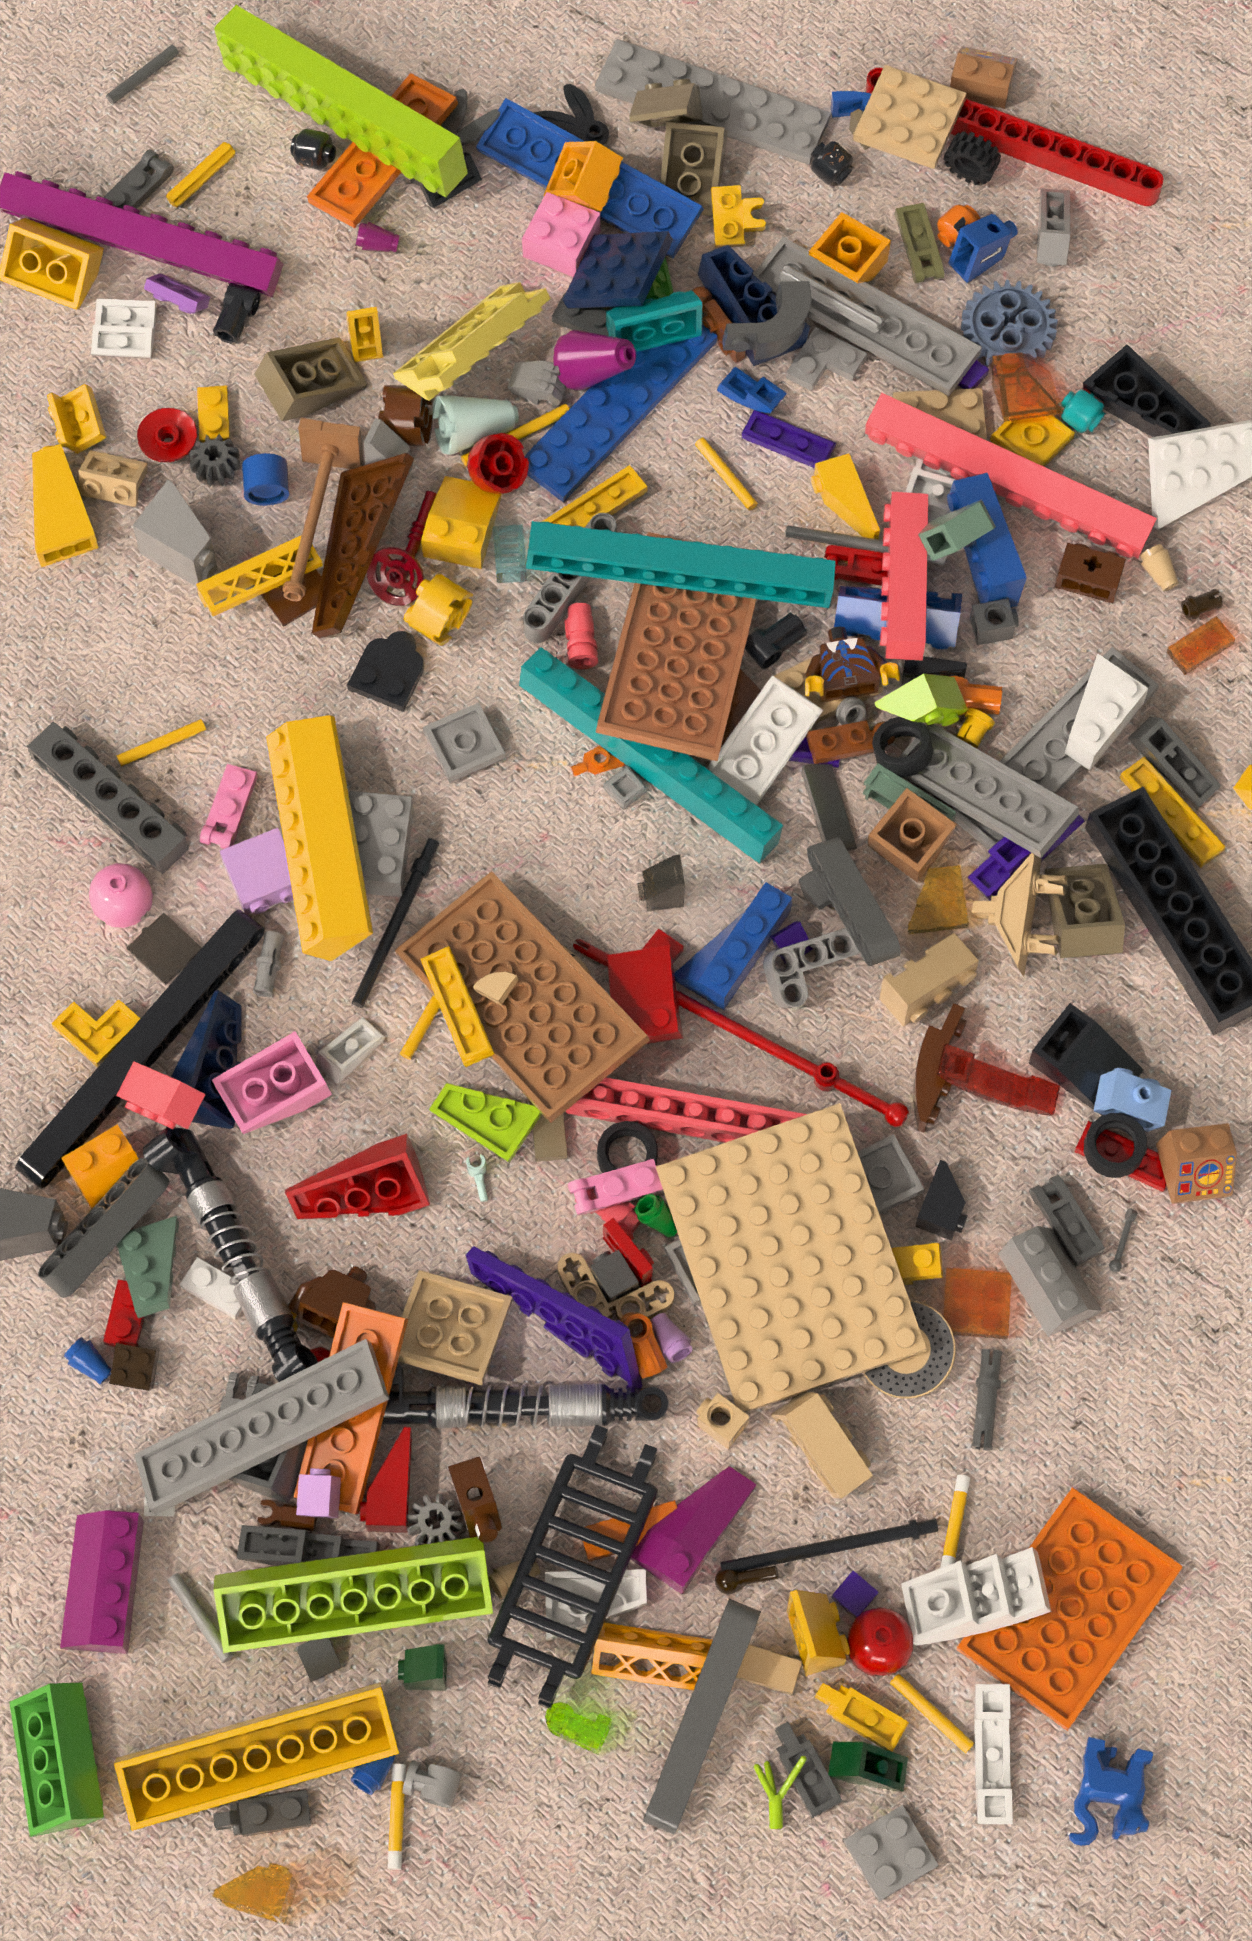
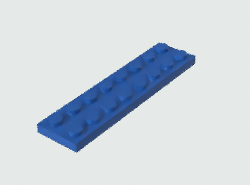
(635, 200)
(610, 414)

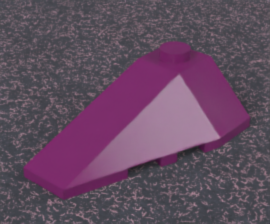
(685, 1538)

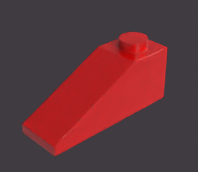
(389, 1492)

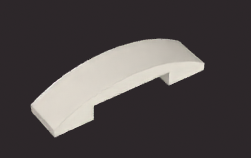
(992, 1754)

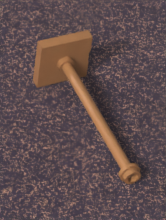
(329, 446)

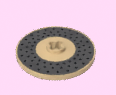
(923, 1371)

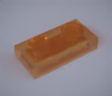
(1200, 645)

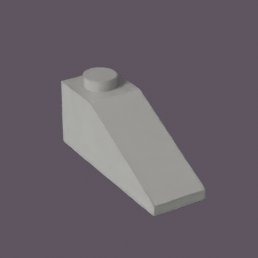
(1053, 227)

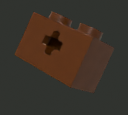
(1076, 578)

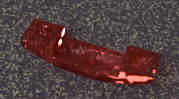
(996, 1084)

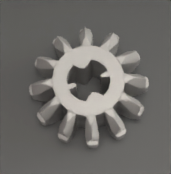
(437, 1509)

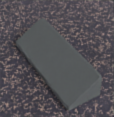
(827, 804)

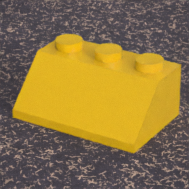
(49, 262)

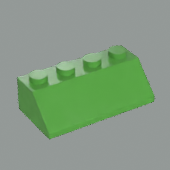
(56, 1758)

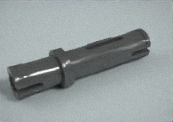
(988, 1386)

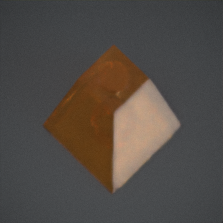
(1023, 388)

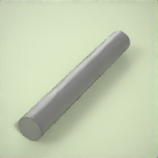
(199, 1616)

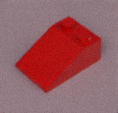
(646, 990)

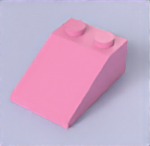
(272, 1085)

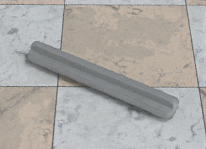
(835, 300)

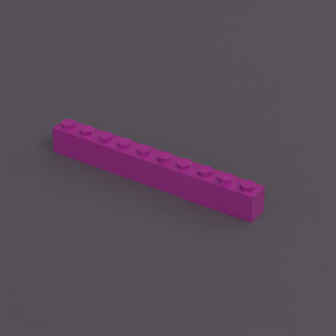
(140, 234)

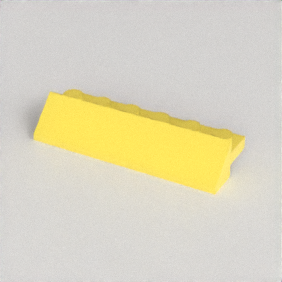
(470, 339)

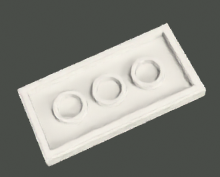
(765, 739)

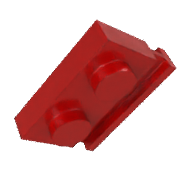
(621, 1238)

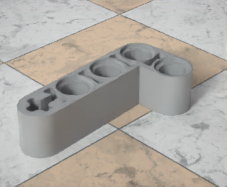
(797, 964)

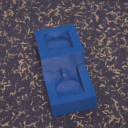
(848, 101)
(759, 395)

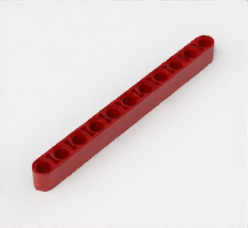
(1053, 150)

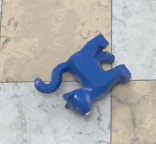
(1111, 1786)

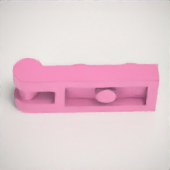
(229, 806)
(616, 1186)

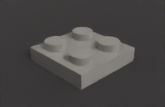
(464, 742)
(890, 1853)

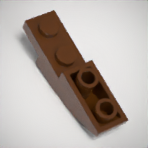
(927, 1084)

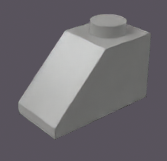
(383, 443)

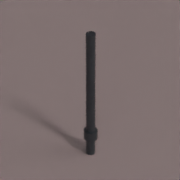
(420, 870)

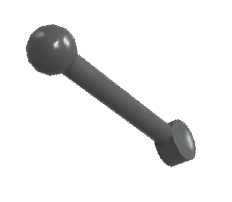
(1130, 1216)

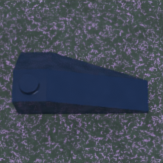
(210, 1054)

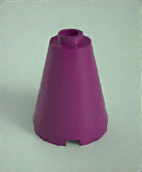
(591, 358)

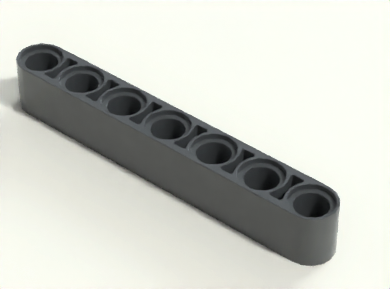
(701, 1716)

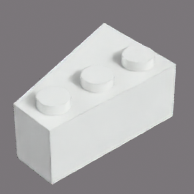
(1105, 710)

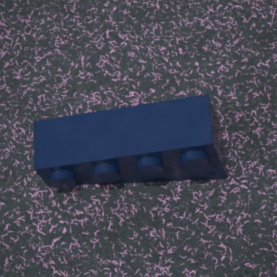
(741, 293)

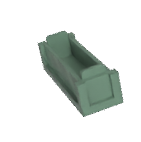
(887, 787)

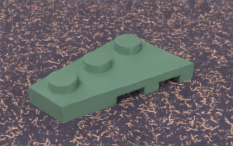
(148, 1264)

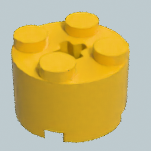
(438, 608)

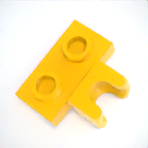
(733, 215)

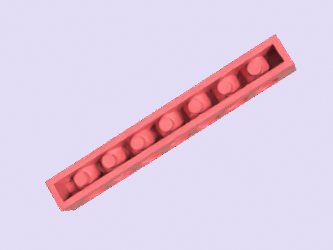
(677, 1111)

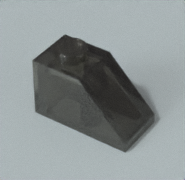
(663, 885)

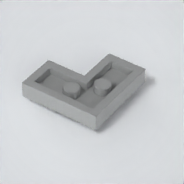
(822, 353)

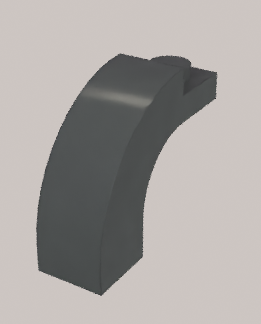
(778, 333)

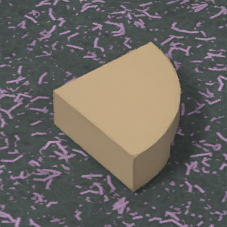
(496, 986)

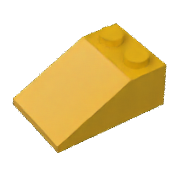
(460, 523)
(816, 1632)

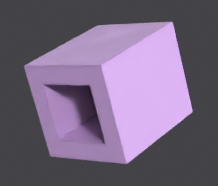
(318, 1494)

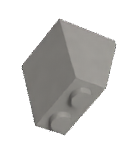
(175, 537)

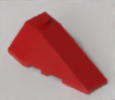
(372, 1181)

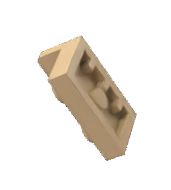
(111, 478)

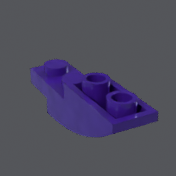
(1006, 859)

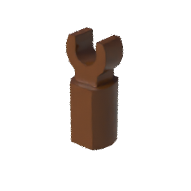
(286, 1516)

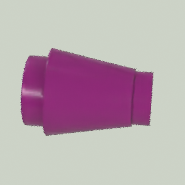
(375, 238)

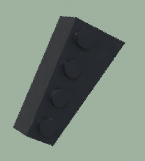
(1142, 396)

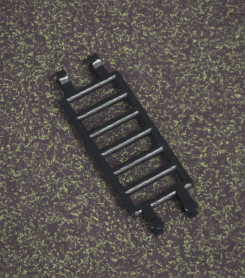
(611, 1580)

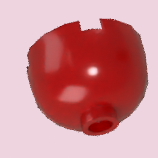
(497, 463)
(880, 1642)

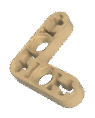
(601, 1304)

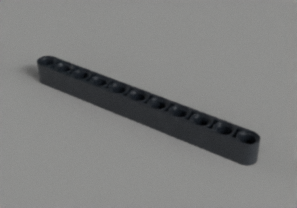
(141, 1045)

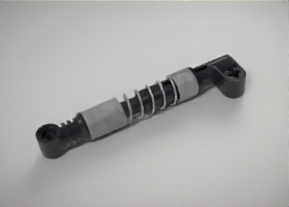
(214, 1208)
(563, 1407)

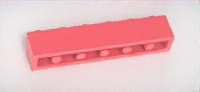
(906, 577)

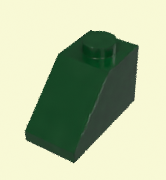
(424, 1668)
(868, 1765)

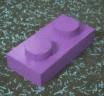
(170, 290)

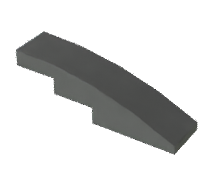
(293, 1546)

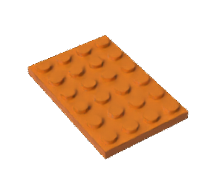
(1099, 1593)

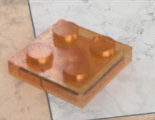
(977, 1302)

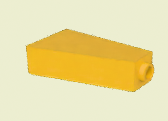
(59, 513)

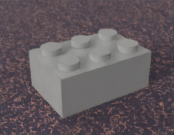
(383, 839)

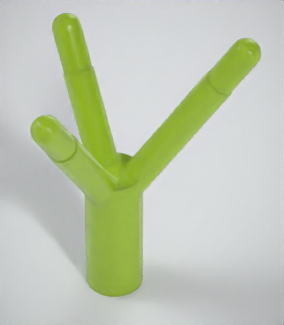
(775, 1798)

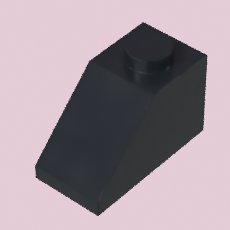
(943, 1205)

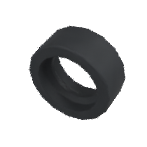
(907, 765)
(1126, 1124)
(622, 1129)

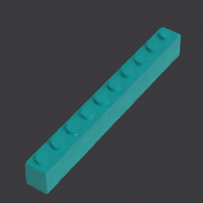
(680, 564)
(667, 770)

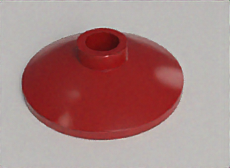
(167, 424)

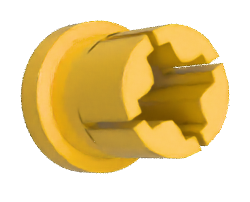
(975, 727)

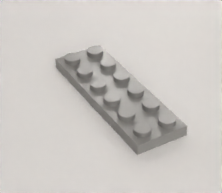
(992, 793)

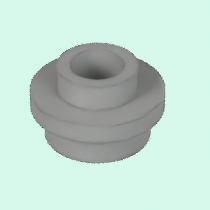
(857, 713)

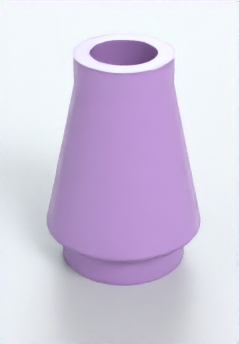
(671, 1340)

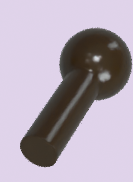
(731, 1580)

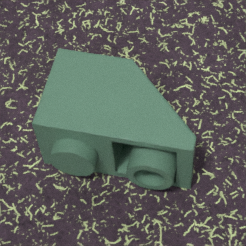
(956, 530)

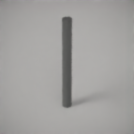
(835, 539)

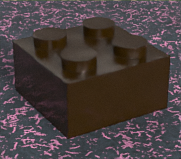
(134, 1366)

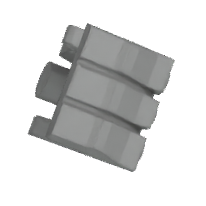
(537, 381)

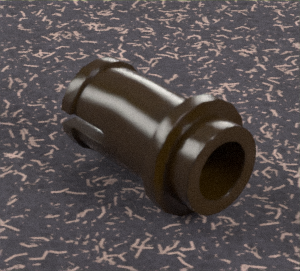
(1194, 606)

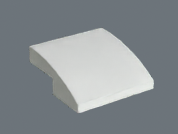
(124, 328)

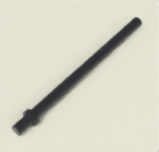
(912, 1529)

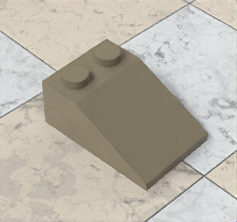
(667, 104)
(693, 161)
(308, 377)
(1088, 914)

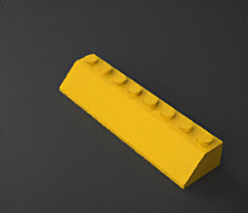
(319, 837)
(255, 1756)

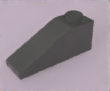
(1174, 760)

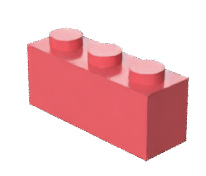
(159, 1097)

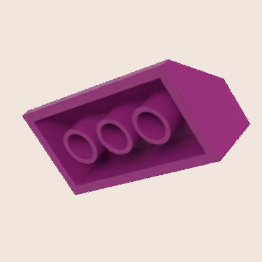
(102, 1582)

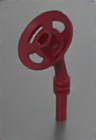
(401, 569)

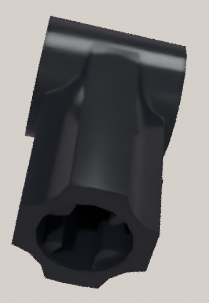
(238, 305)
(768, 644)

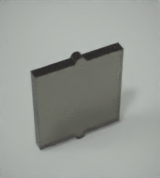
(164, 948)

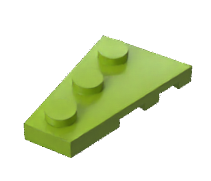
(487, 1119)

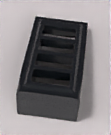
(932, 666)

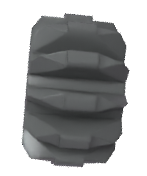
(219, 450)

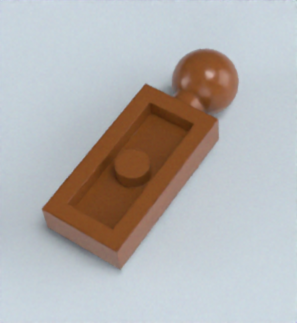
(716, 320)
(842, 741)

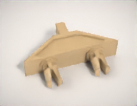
(1014, 910)

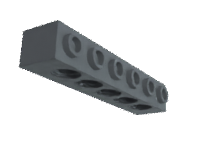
(158, 851)

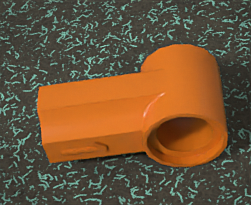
(980, 697)
(646, 1348)

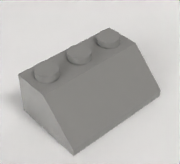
(1048, 1279)

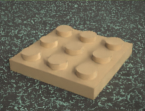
(909, 116)
(452, 1327)

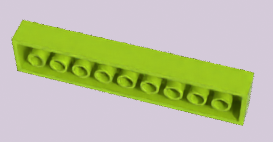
(341, 101)

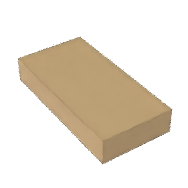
(769, 1669)

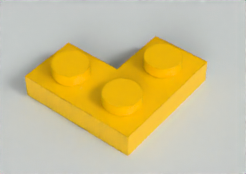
(94, 1037)

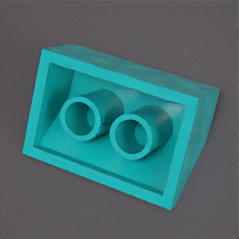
(657, 320)

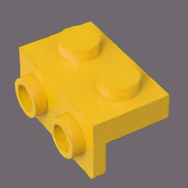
(76, 419)

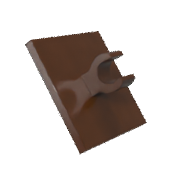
(287, 610)

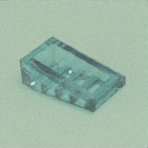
(509, 574)

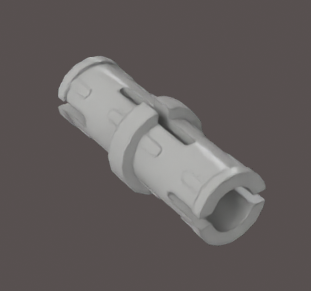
(268, 964)

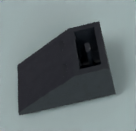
(1077, 1054)

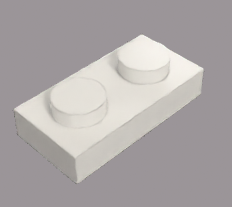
(212, 1287)

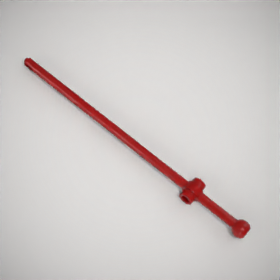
(825, 1075)

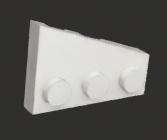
(630, 1596)

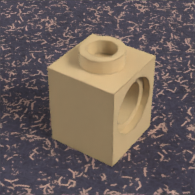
(727, 1433)

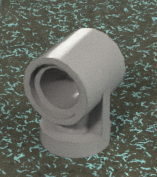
(436, 1785)

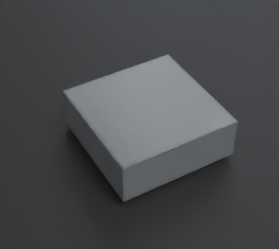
(625, 787)

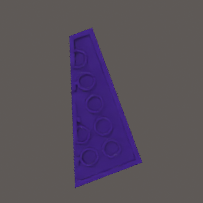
(568, 1320)

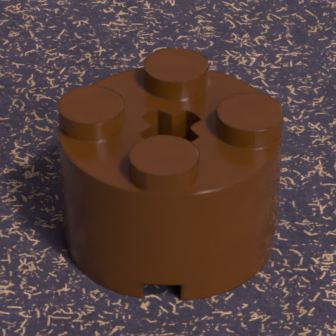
(407, 414)

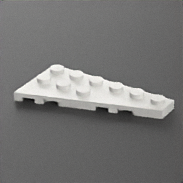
(1197, 467)

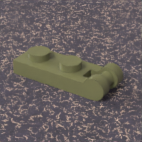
(919, 242)

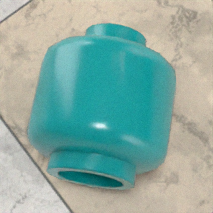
(1082, 410)

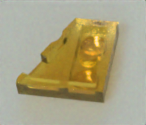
(940, 902)

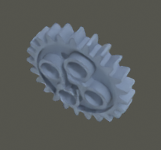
(990, 309)

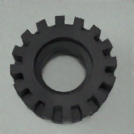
(972, 158)

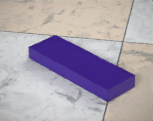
(787, 439)

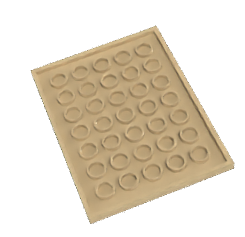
(790, 1259)

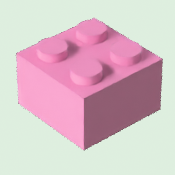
(560, 234)

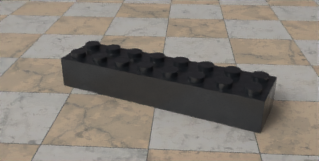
(1175, 907)

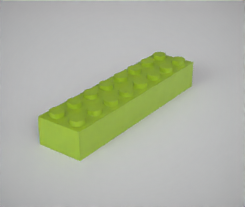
(352, 1594)

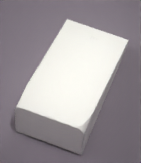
(349, 1050)

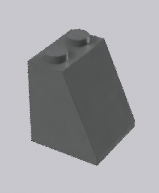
(29, 1224)

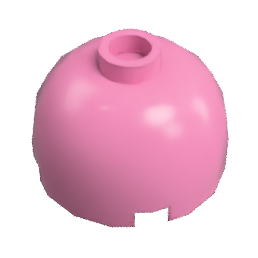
(120, 895)

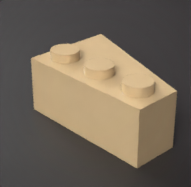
(928, 980)
(824, 1443)

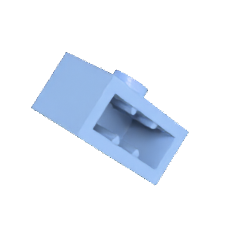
(1133, 1096)

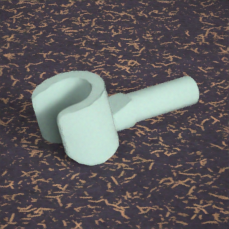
(478, 1174)

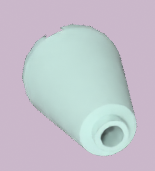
(469, 419)

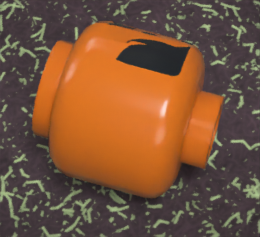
(953, 220)

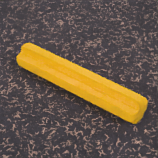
(200, 174)

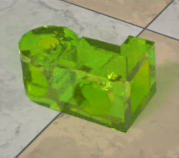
(576, 1728)

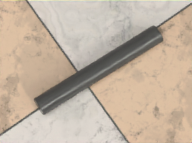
(142, 74)

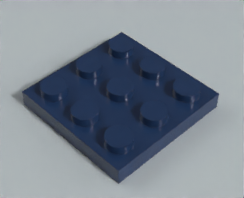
(618, 270)

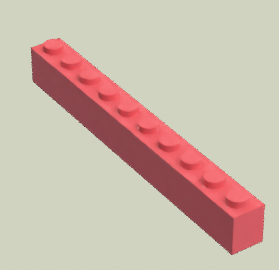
(1011, 476)

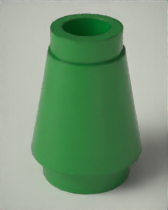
(656, 1214)

